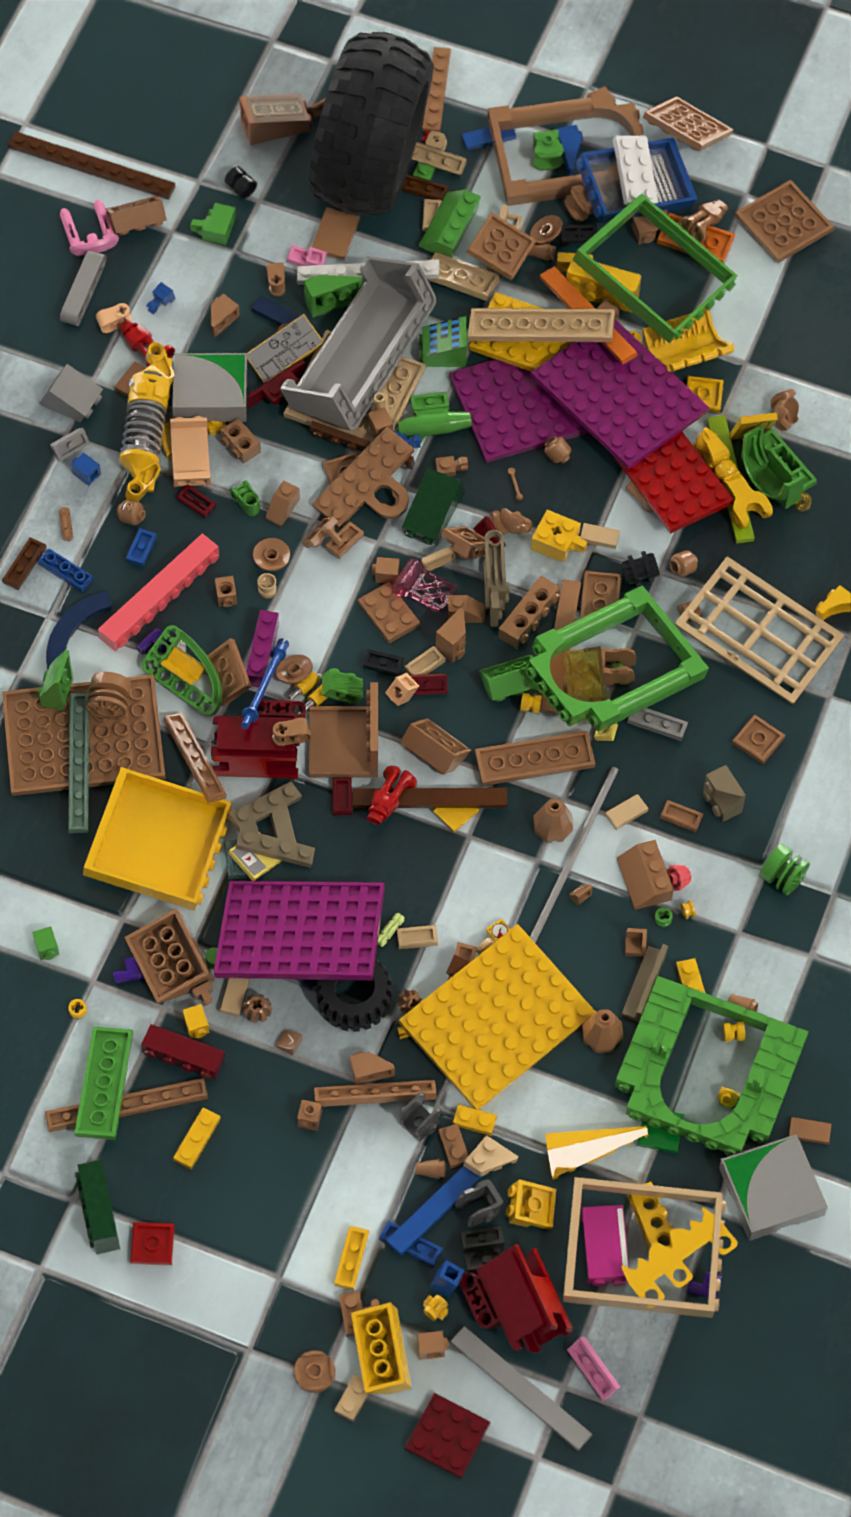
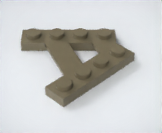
(284, 844)

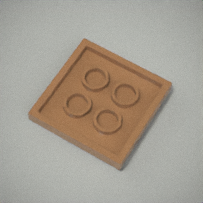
(501, 246)

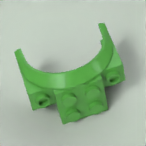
(778, 475)

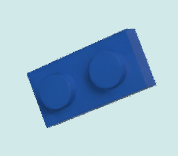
(141, 547)

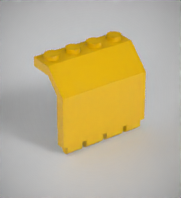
(693, 347)

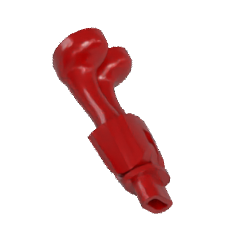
(139, 337)
(383, 802)

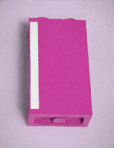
(605, 1244)

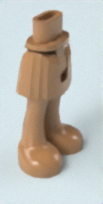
(709, 213)

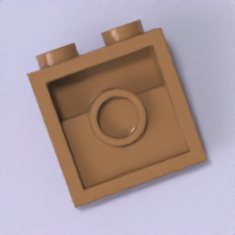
(466, 541)

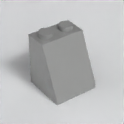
(72, 394)

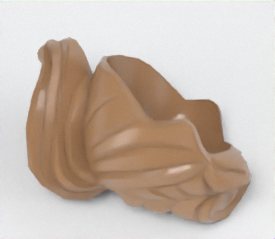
(786, 408)
(510, 522)

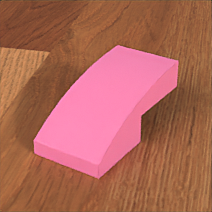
(303, 257)

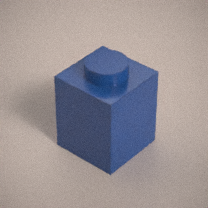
(85, 468)
(447, 1278)

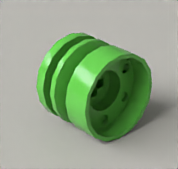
(787, 871)

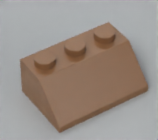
(137, 215)
(435, 746)
(645, 875)

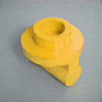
(728, 1097)

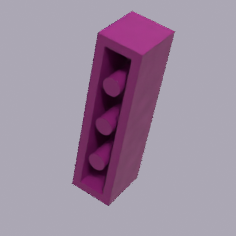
(262, 646)

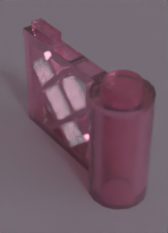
(410, 579)

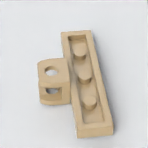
(434, 155)

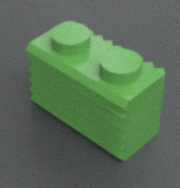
(342, 686)

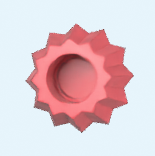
(679, 876)

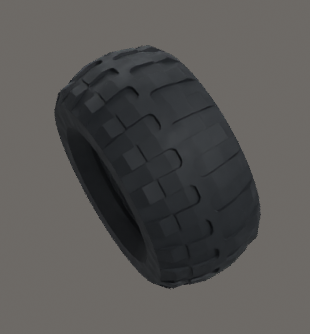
(370, 123)

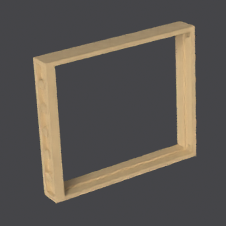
(639, 1303)

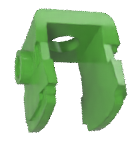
(547, 150)

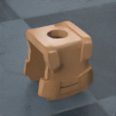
(578, 203)
(622, 675)

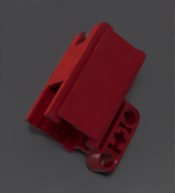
(252, 750)
(517, 1298)

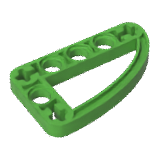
(156, 659)

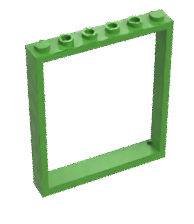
(681, 238)

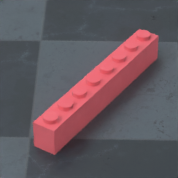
(159, 592)

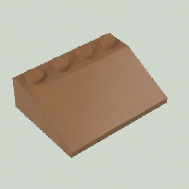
(169, 957)

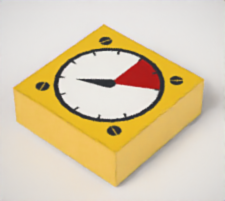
(497, 930)

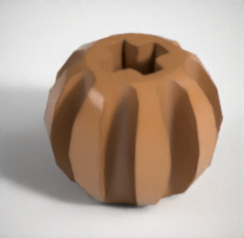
(252, 1008)

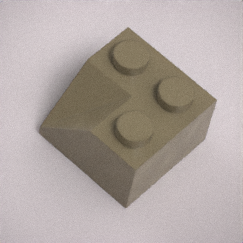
(723, 793)

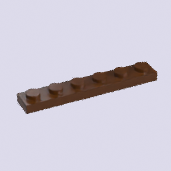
(350, 441)

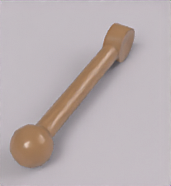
(511, 471)

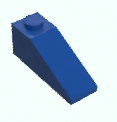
(571, 140)

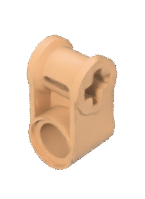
(112, 318)

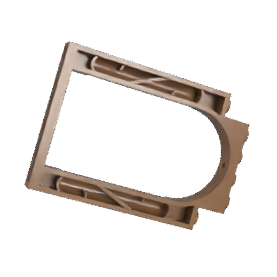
(596, 106)

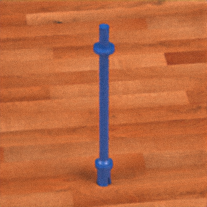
(250, 713)

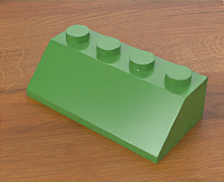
(450, 222)

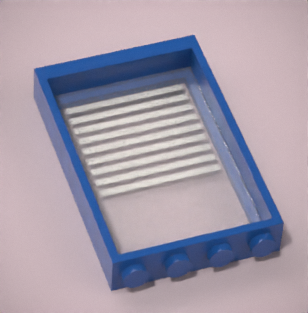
(603, 183)

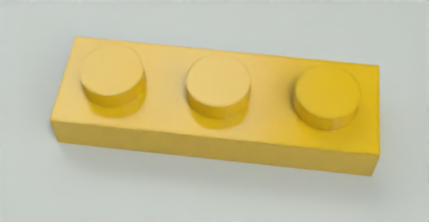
(197, 1138)
(351, 1258)

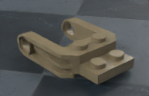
(495, 582)

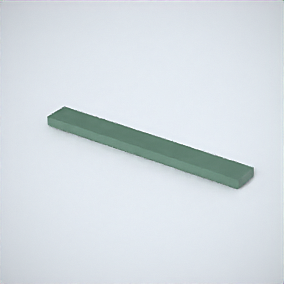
(79, 764)

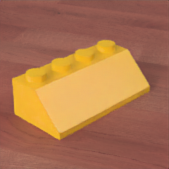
(381, 1350)

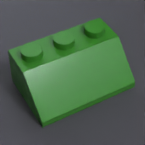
(507, 679)

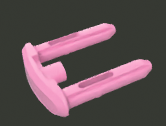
(80, 248)

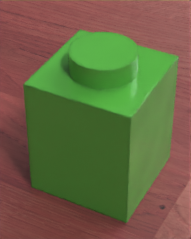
(46, 943)

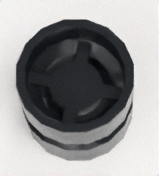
(240, 182)

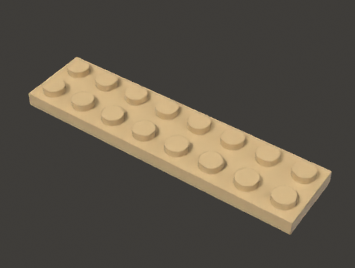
(541, 325)

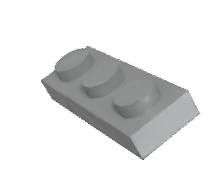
(659, 723)

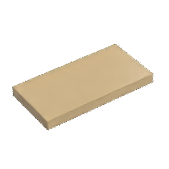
(465, 277)

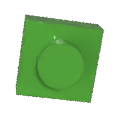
(424, 171)

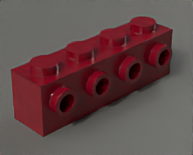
(182, 1052)

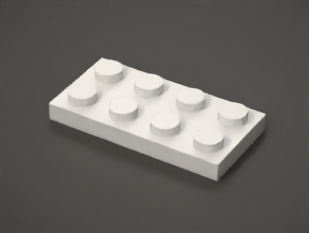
(634, 168)

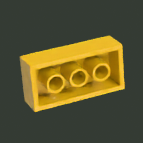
(595, 291)

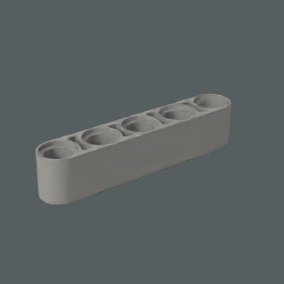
(83, 288)

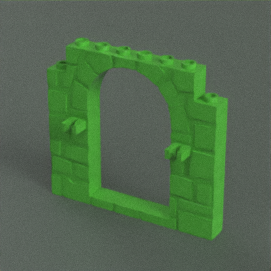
(653, 1046)

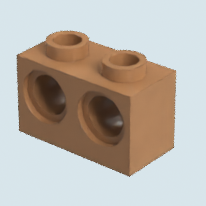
(243, 439)

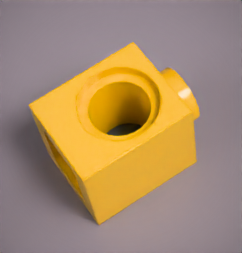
(196, 1021)

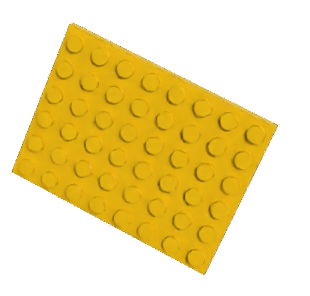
(497, 1017)

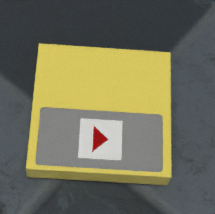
(251, 863)

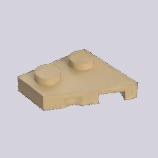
(489, 1157)

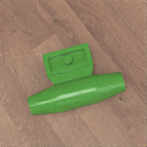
(433, 416)

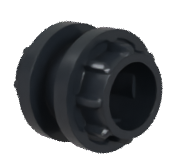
(640, 568)

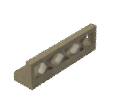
(644, 982)

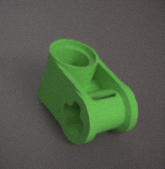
(244, 496)

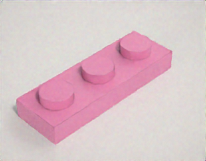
(593, 1368)

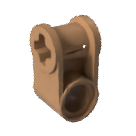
(276, 278)
(292, 731)

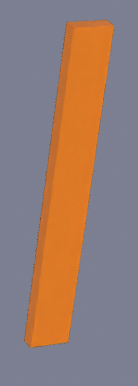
(575, 300)

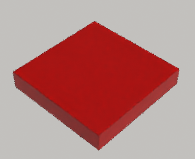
(152, 1243)

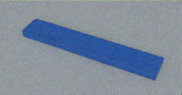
(432, 1211)

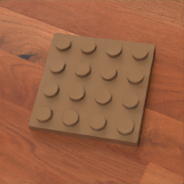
(687, 124)
(784, 221)

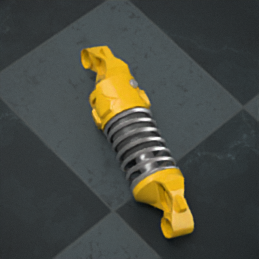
(146, 419)

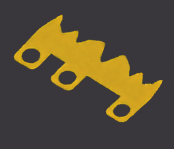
(666, 1260)

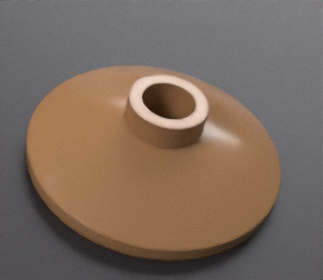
(546, 229)
(268, 548)
(294, 669)

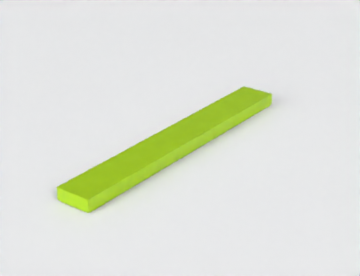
(719, 425)

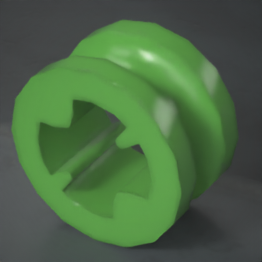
(665, 922)

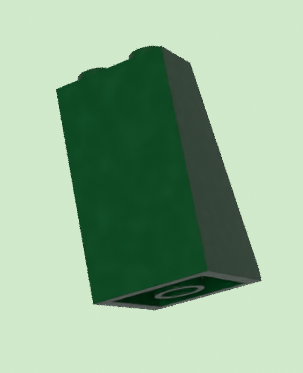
(432, 506)

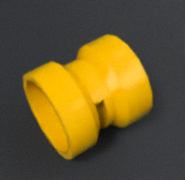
(531, 703)
(733, 1031)

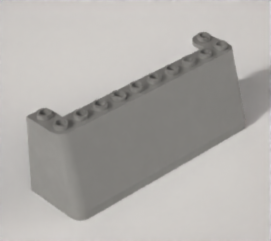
(364, 344)

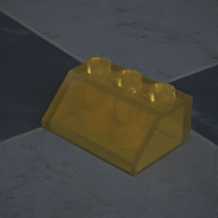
(585, 674)

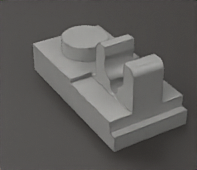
(70, 444)

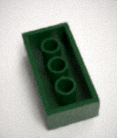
(97, 1207)

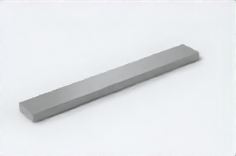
(521, 1388)

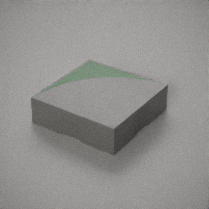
(210, 386)
(773, 1187)

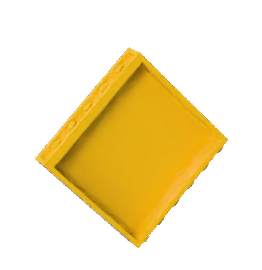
(158, 839)

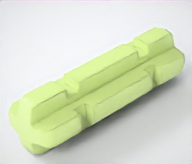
(390, 929)

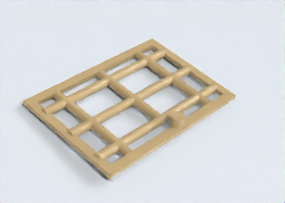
(775, 609)

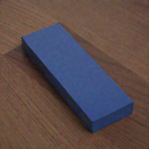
(483, 138)
(421, 1250)

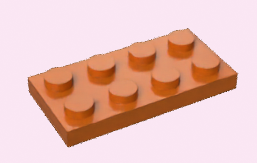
(716, 241)

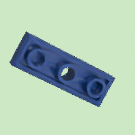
(65, 570)

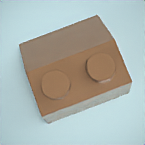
(451, 637)

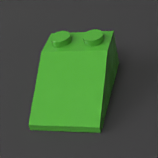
(330, 292)
(57, 682)

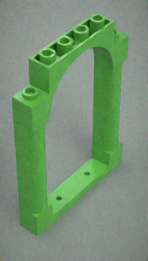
(608, 712)

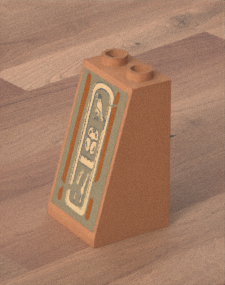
(273, 117)

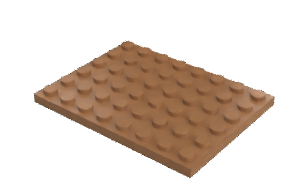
(40, 739)

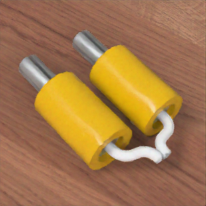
(306, 685)

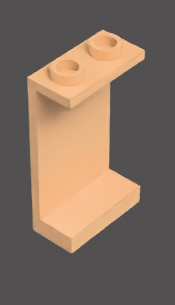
(190, 451)

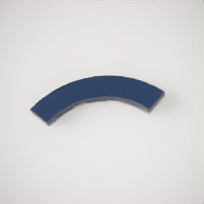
(71, 622)

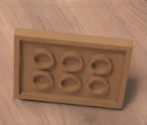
(344, 739)

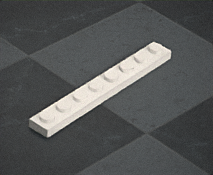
(430, 268)

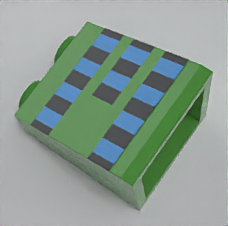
(444, 344)

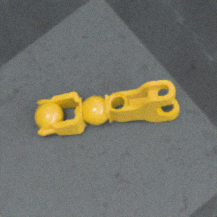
(745, 498)

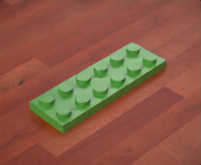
(104, 1083)

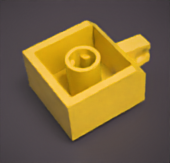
(557, 536)

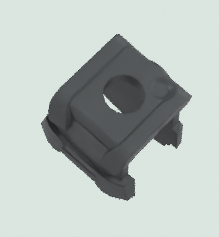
(415, 1110)
(491, 1196)

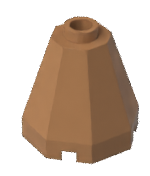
(553, 821)
(602, 1031)

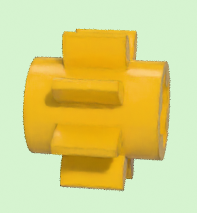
(435, 1307)

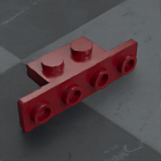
(271, 389)

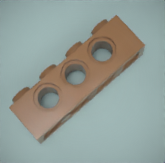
(541, 589)

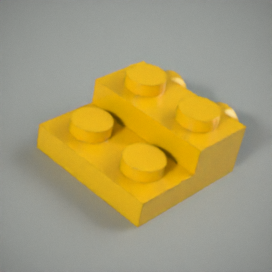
(531, 1205)

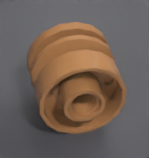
(108, 695)

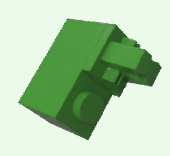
(217, 225)

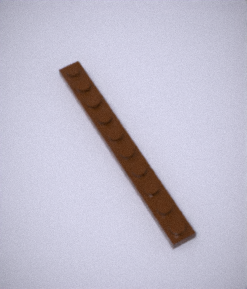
(92, 165)

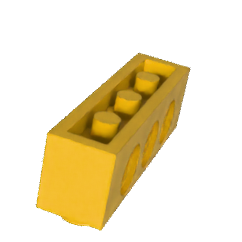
(647, 1216)

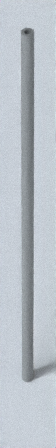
(573, 854)

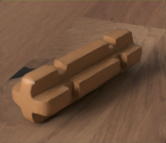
(66, 524)

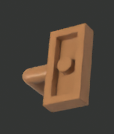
(325, 527)
(351, 1303)

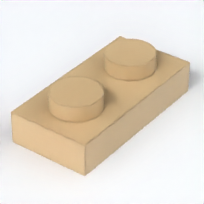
(352, 1399)

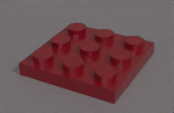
(447, 1435)

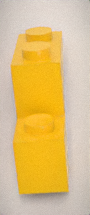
(836, 602)

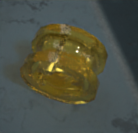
(808, 500)

